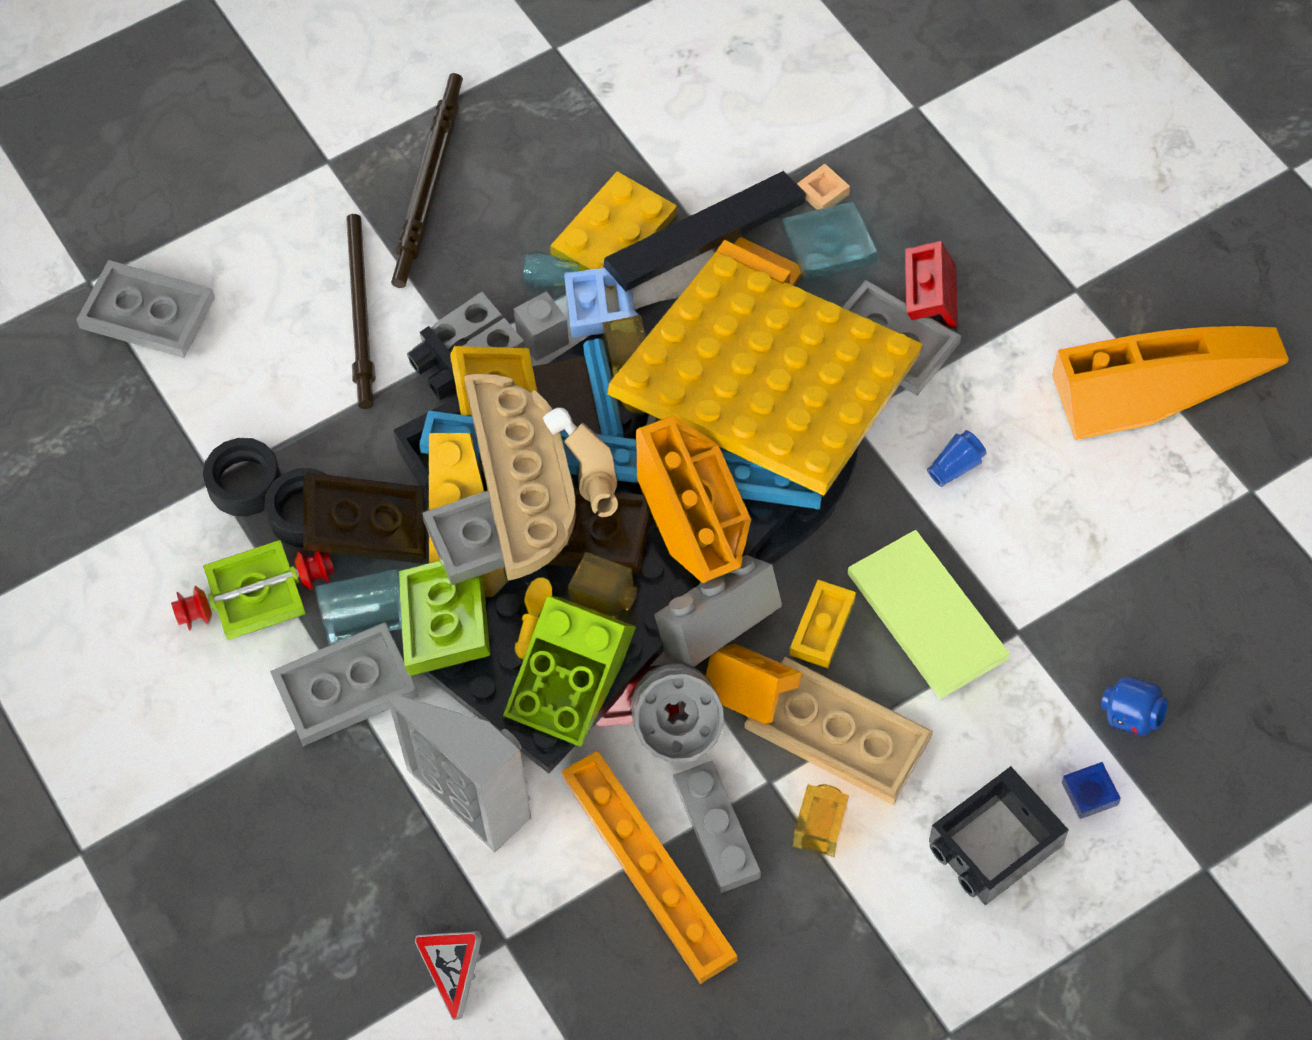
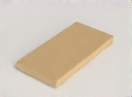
(845, 734)

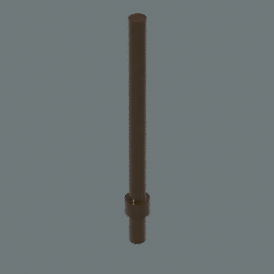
(363, 368)

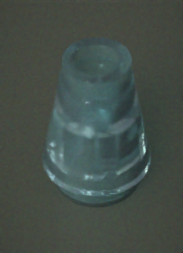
(546, 270)

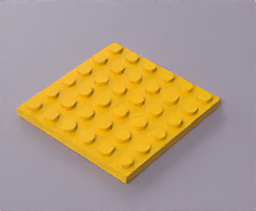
(767, 371)

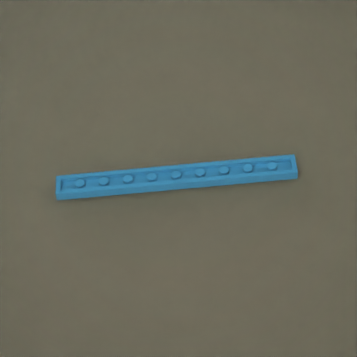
(751, 479)

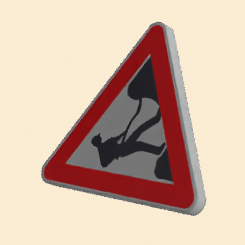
(451, 965)

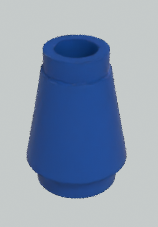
(957, 458)

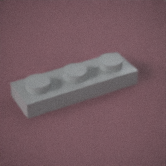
(716, 827)

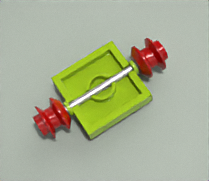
(253, 589)

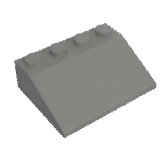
(465, 767)

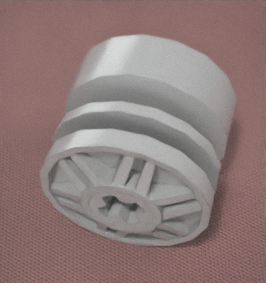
(680, 736)

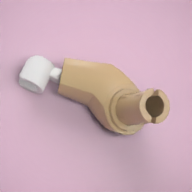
(596, 465)

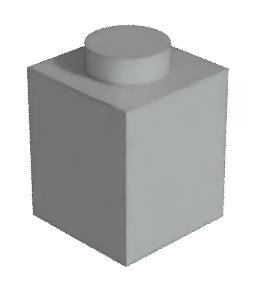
(541, 325)

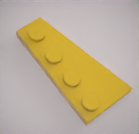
(455, 476)

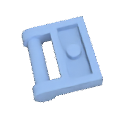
(588, 301)

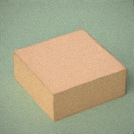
(824, 188)

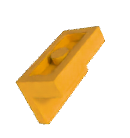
(762, 260)
(750, 681)

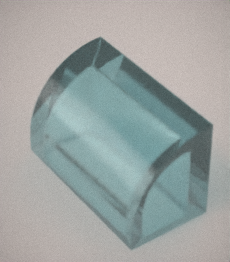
(359, 604)

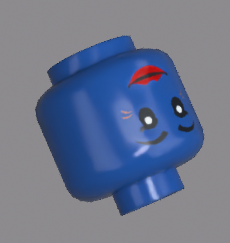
(1134, 706)

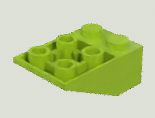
(568, 669)

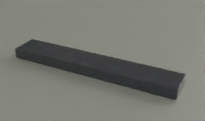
(704, 231)

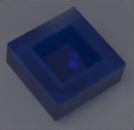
(1091, 790)

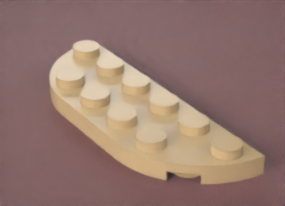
(523, 472)

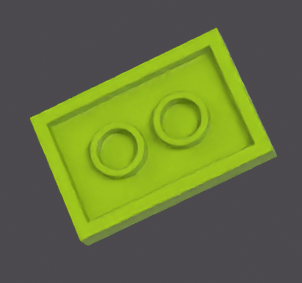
(441, 620)

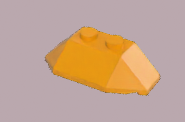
(692, 498)

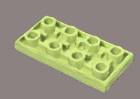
(928, 614)

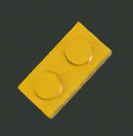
(822, 624)

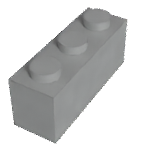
(718, 611)

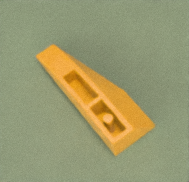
(1158, 374)

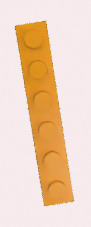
(649, 867)

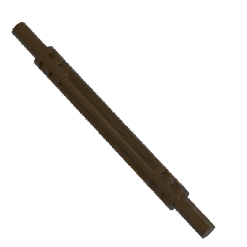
(427, 181)

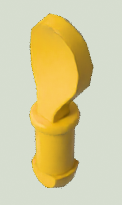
(534, 601)

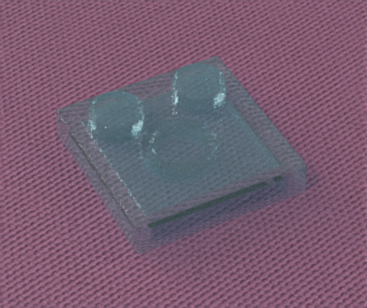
(829, 240)

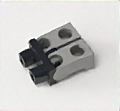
(471, 325)

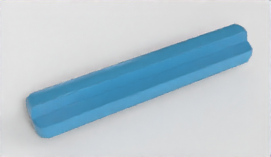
(600, 377)

